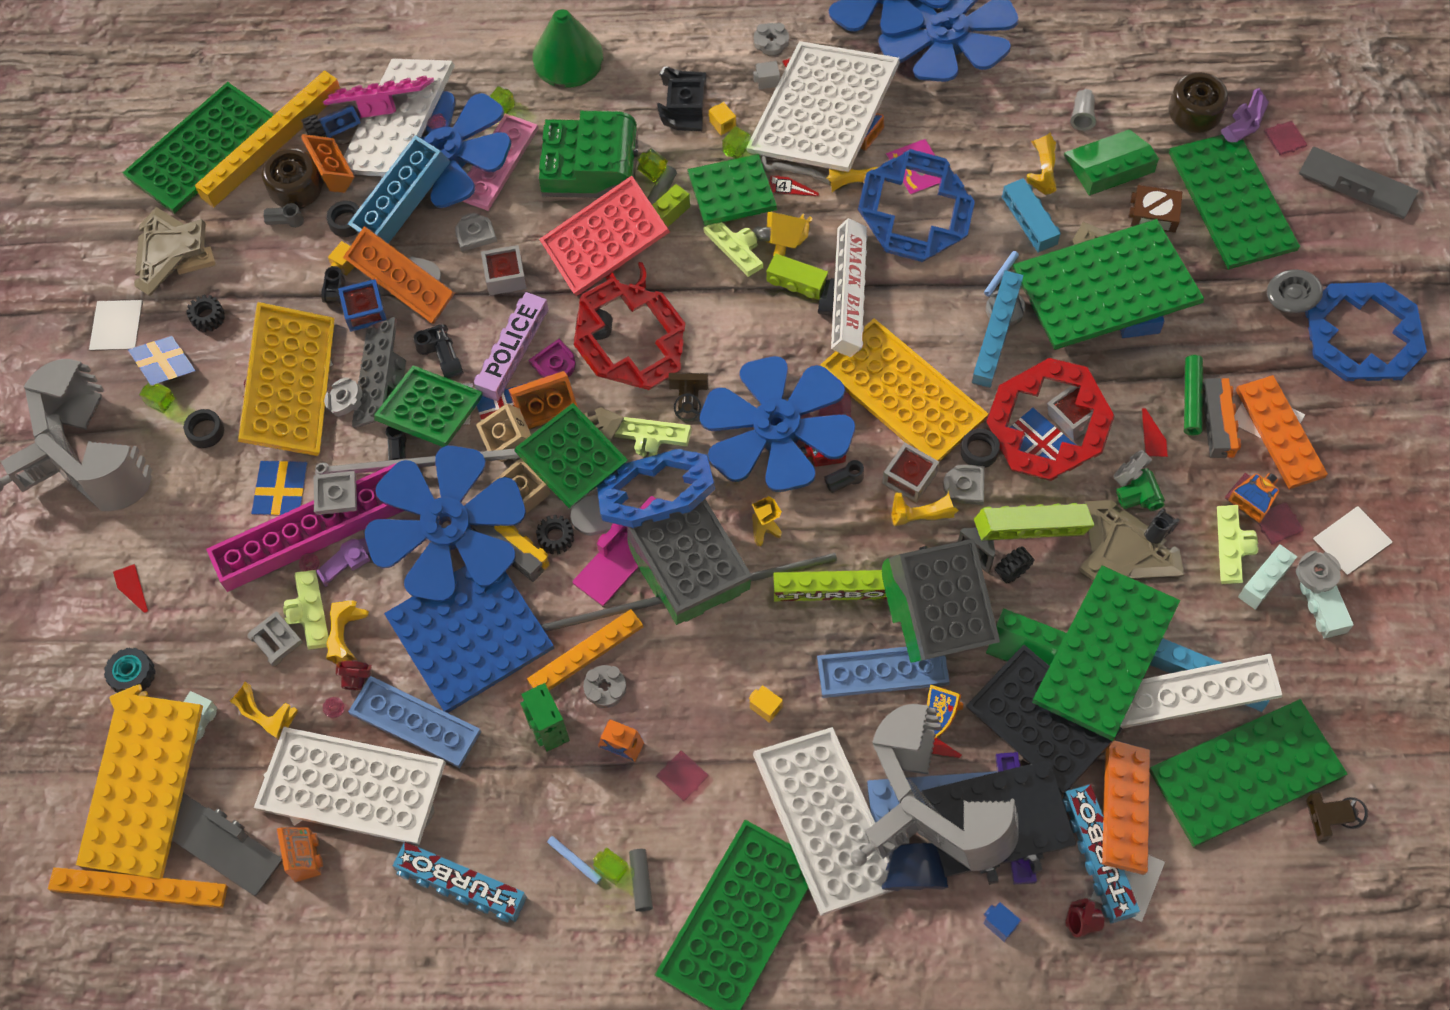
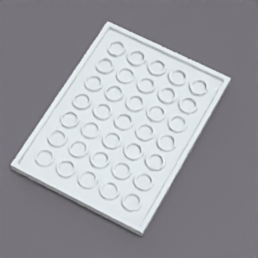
(823, 106)

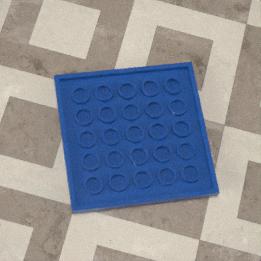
(470, 638)

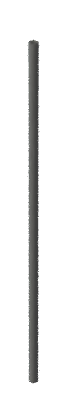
(655, 601)

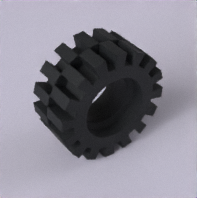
(313, 126)
(205, 304)
(551, 524)
(1014, 564)

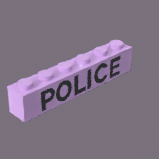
(511, 346)

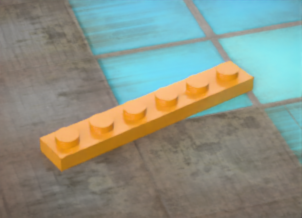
(587, 651)

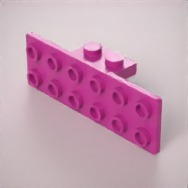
(377, 98)
(611, 566)

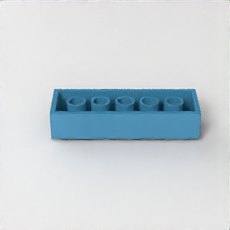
(400, 189)

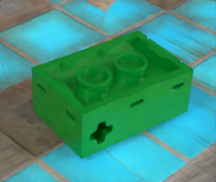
(544, 718)

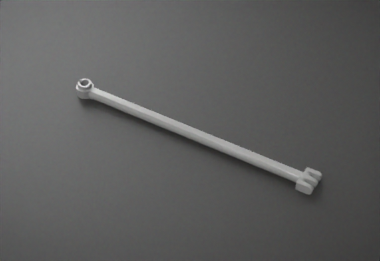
(420, 462)

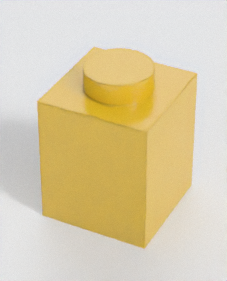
(722, 118)
(336, 258)
(765, 703)

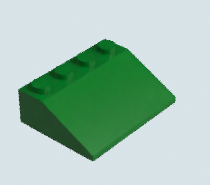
(1112, 161)

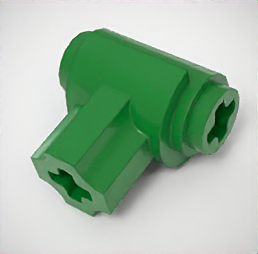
(1142, 491)

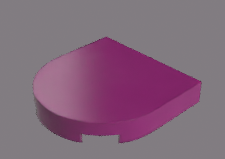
(554, 359)

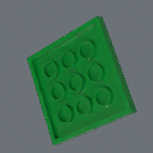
(731, 189)
(428, 406)
(570, 455)

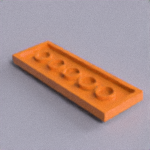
(399, 275)
(1281, 432)
(1126, 808)

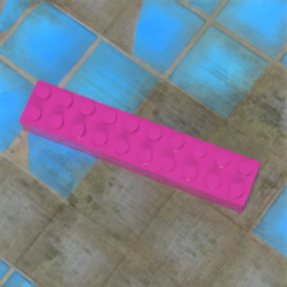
(295, 534)

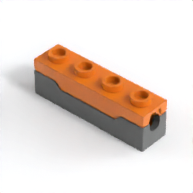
(1220, 418)

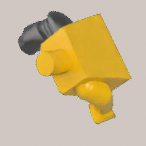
(783, 231)

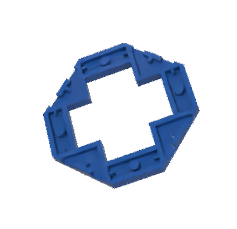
(882, 223)
(1372, 367)
(698, 475)

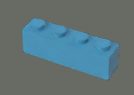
(1031, 215)

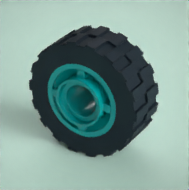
(122, 663)

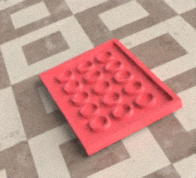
(604, 236)

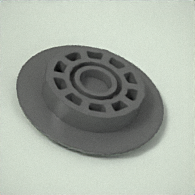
(1294, 296)

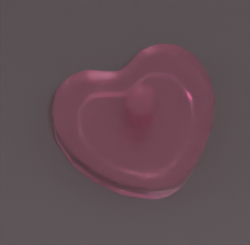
(436, 121)

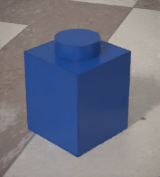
(1001, 921)

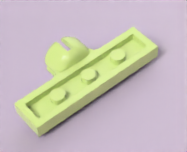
(736, 246)
(652, 434)
(1233, 544)
(308, 609)

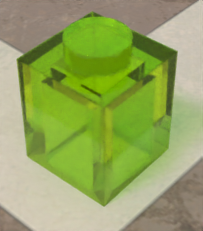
(504, 98)
(735, 142)
(651, 164)
(157, 396)
(610, 866)

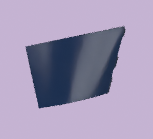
(915, 868)

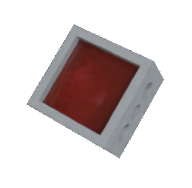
(503, 270)
(1067, 416)
(910, 472)

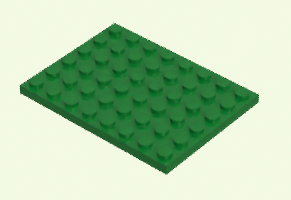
(1107, 284)

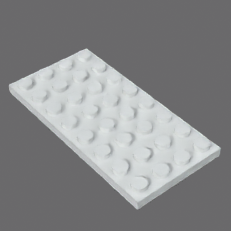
(384, 137)
(350, 785)
(823, 818)

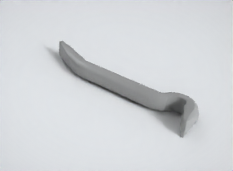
(795, 169)

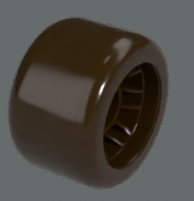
(1198, 102)
(292, 178)

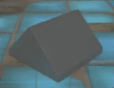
(985, 548)

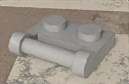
(280, 633)

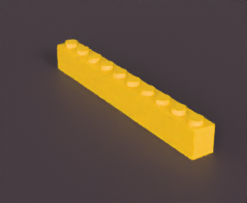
(266, 140)

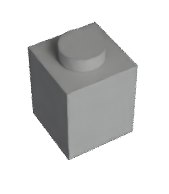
(766, 75)

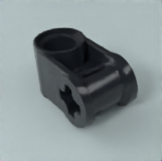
(330, 286)
(431, 338)
(1160, 527)

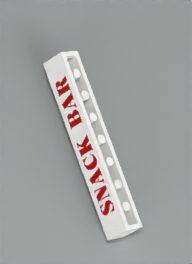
(849, 288)

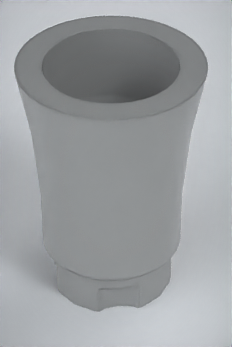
(1084, 112)

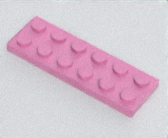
(490, 184)

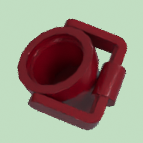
(353, 674)
(1084, 918)

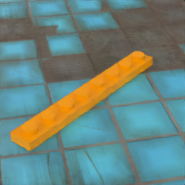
(138, 887)

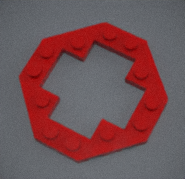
(625, 370)
(1069, 455)

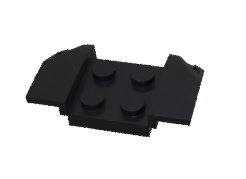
(684, 99)

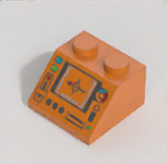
(299, 852)

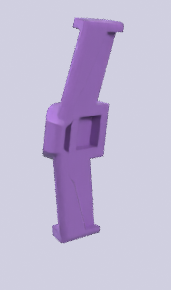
(1246, 118)
(351, 553)

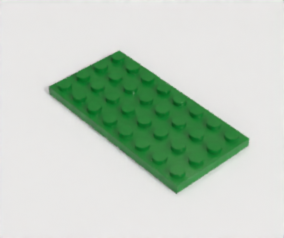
(197, 146)
(1233, 201)
(1106, 652)
(1247, 772)
(736, 921)

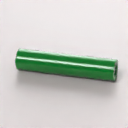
(1193, 395)

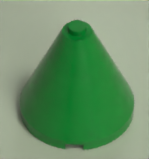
(567, 52)

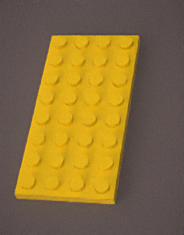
(286, 379)
(906, 392)
(140, 785)

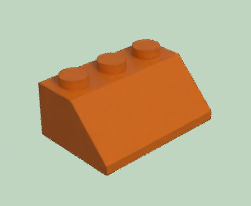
(329, 162)
(543, 398)

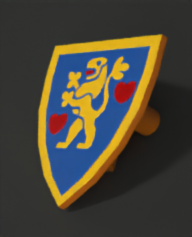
(946, 705)

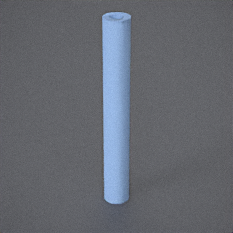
(998, 277)
(576, 861)

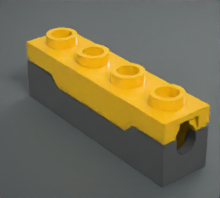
(528, 558)

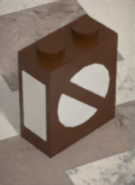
(1158, 204)

